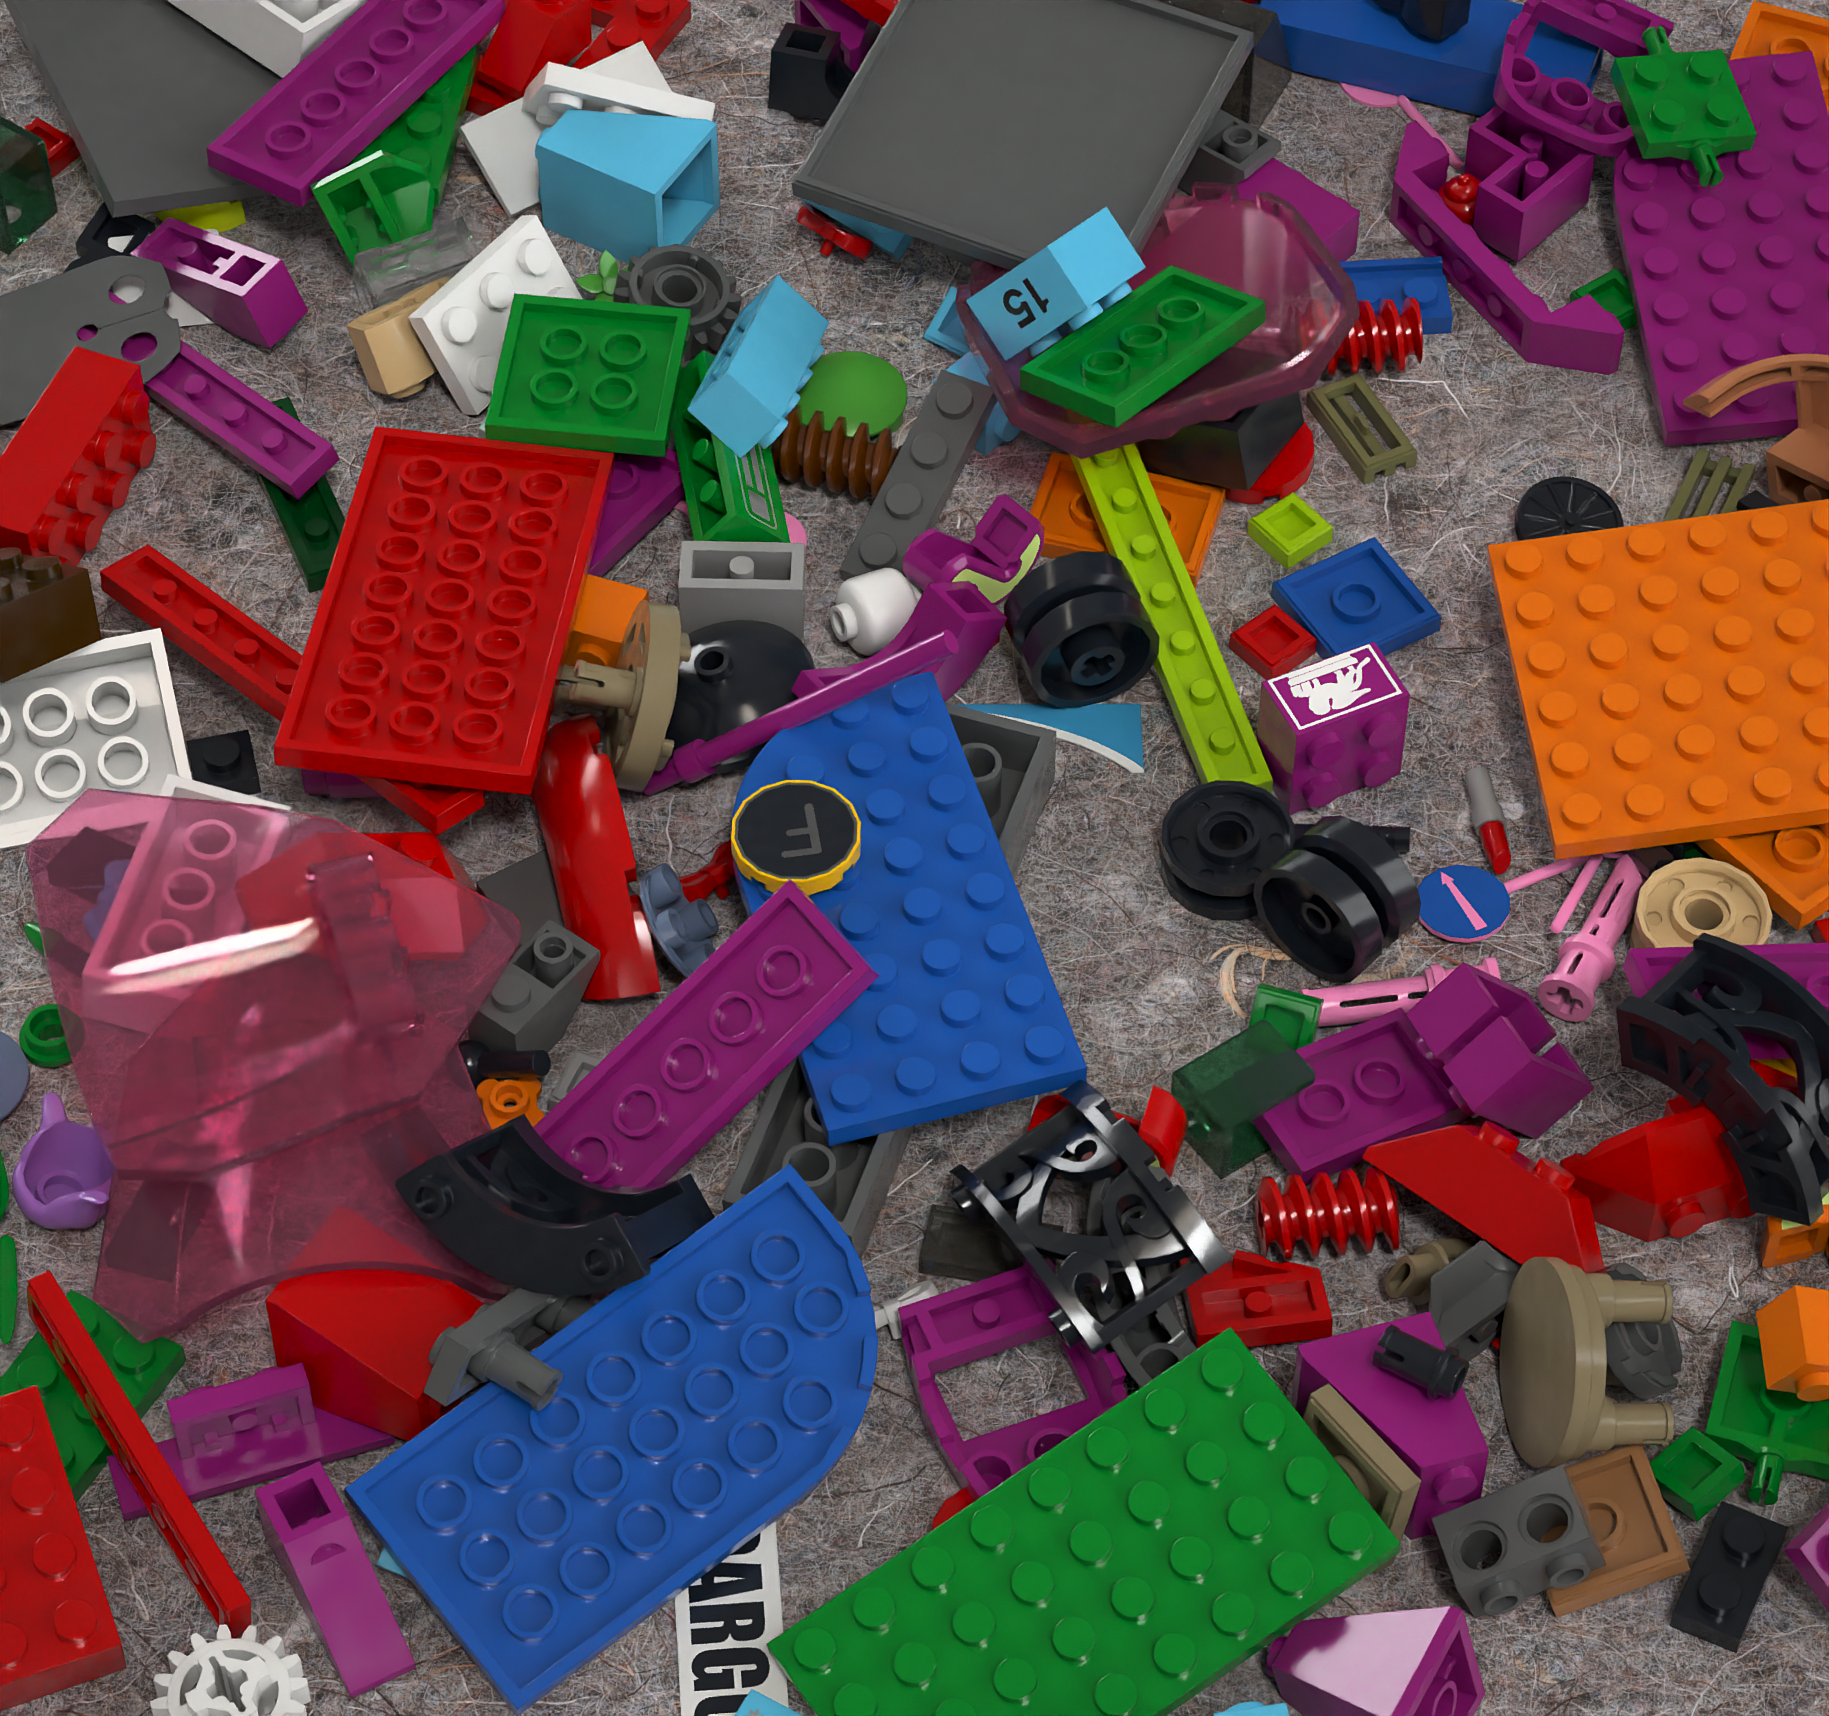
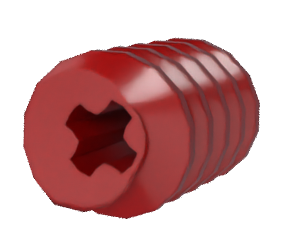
(1382, 337)
(1326, 1212)

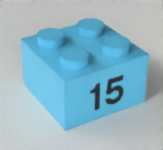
(1058, 287)

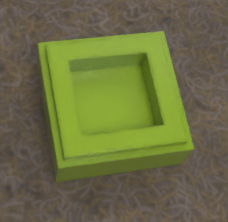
(1290, 530)

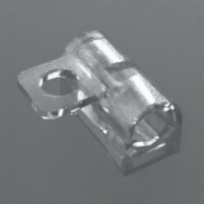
(398, 268)

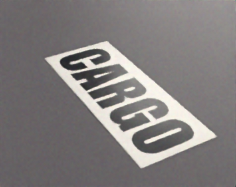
(726, 1631)

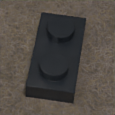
(1728, 1577)

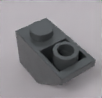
(1229, 152)
(536, 992)

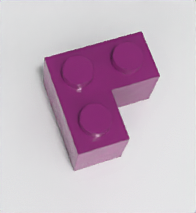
(1526, 184)

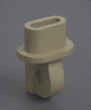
(1413, 1273)

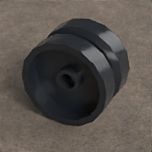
(1081, 629)
(1337, 899)

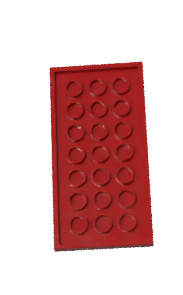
(447, 612)

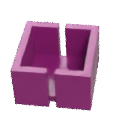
(1488, 1044)

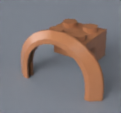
(1800, 460)

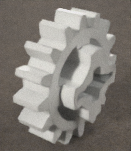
(242, 1669)

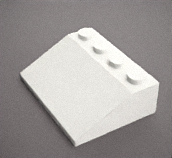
(86, 723)

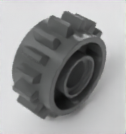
(687, 280)

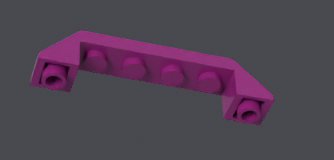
(1571, 337)

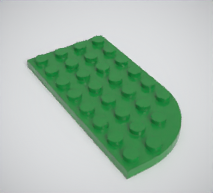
(1107, 1566)

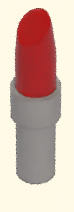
(1488, 818)

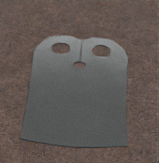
(44, 318)

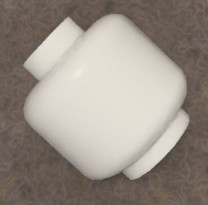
(873, 609)

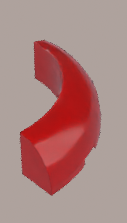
(593, 858)

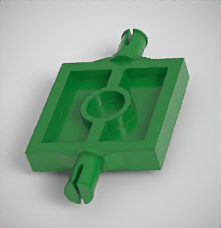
(1683, 105)
(1762, 1423)

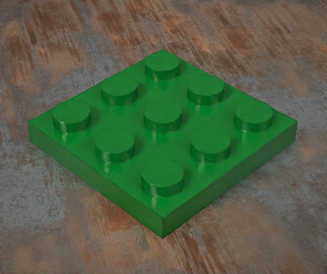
(589, 375)

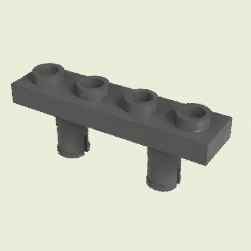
(497, 1347)

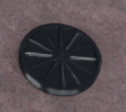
(1564, 507)

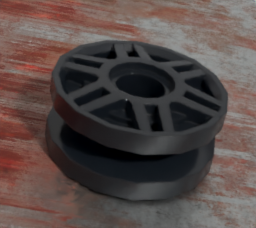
(1218, 845)

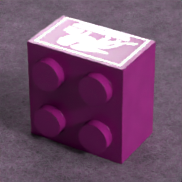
(1333, 727)

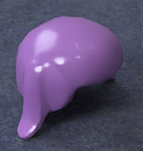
(62, 1172)

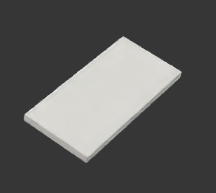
(507, 137)

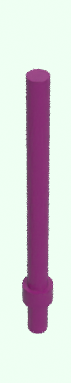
(700, 758)

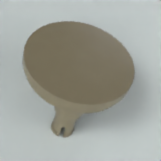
(1558, 1362)

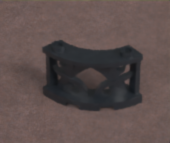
(1705, 1059)
(538, 1224)
(1164, 1234)

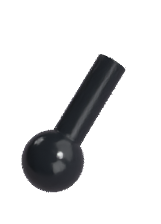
(484, 1064)

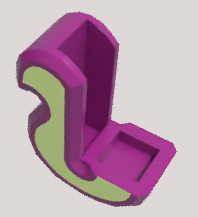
(994, 561)

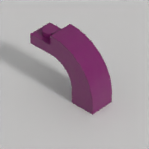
(941, 607)

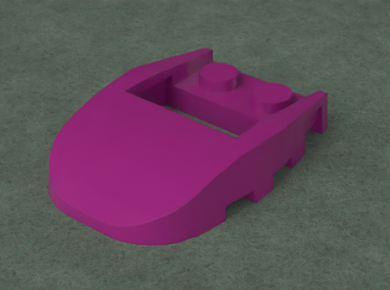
(1565, 104)
(979, 1323)

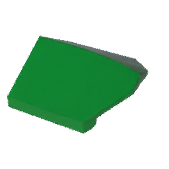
(376, 202)

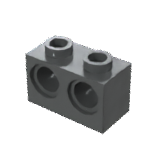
(1514, 1525)

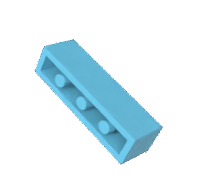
(760, 369)

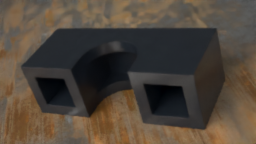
(807, 72)

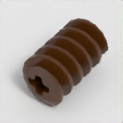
(833, 455)

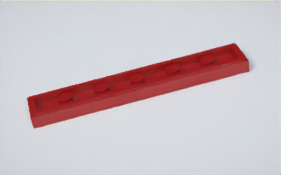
(138, 1455)

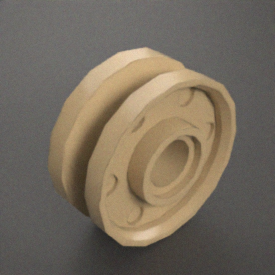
(1700, 896)

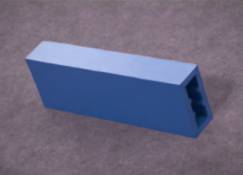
(1381, 52)

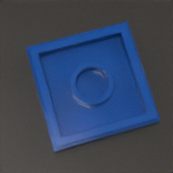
(1357, 601)

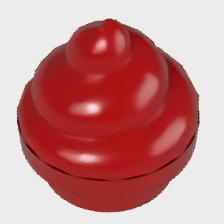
(1460, 196)

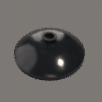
(733, 678)

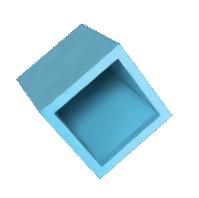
(627, 179)

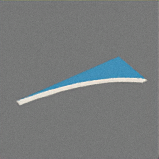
(1103, 728)

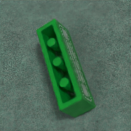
(724, 493)

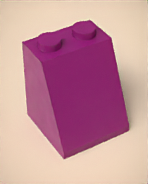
(1429, 1435)

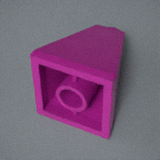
(1379, 1665)

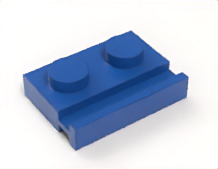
(1404, 279)

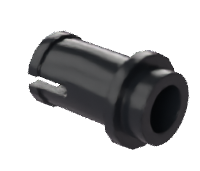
(1421, 1363)

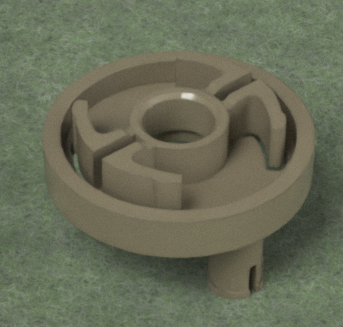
(636, 693)

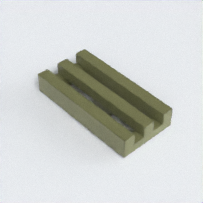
(1352, 432)
(1719, 473)

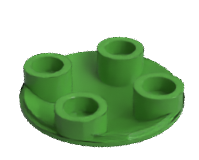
(856, 388)

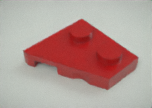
(1259, 1301)

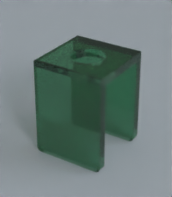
(23, 184)
(1231, 1089)

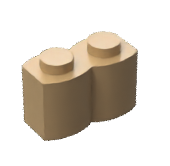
(390, 347)

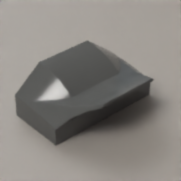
(1471, 1299)

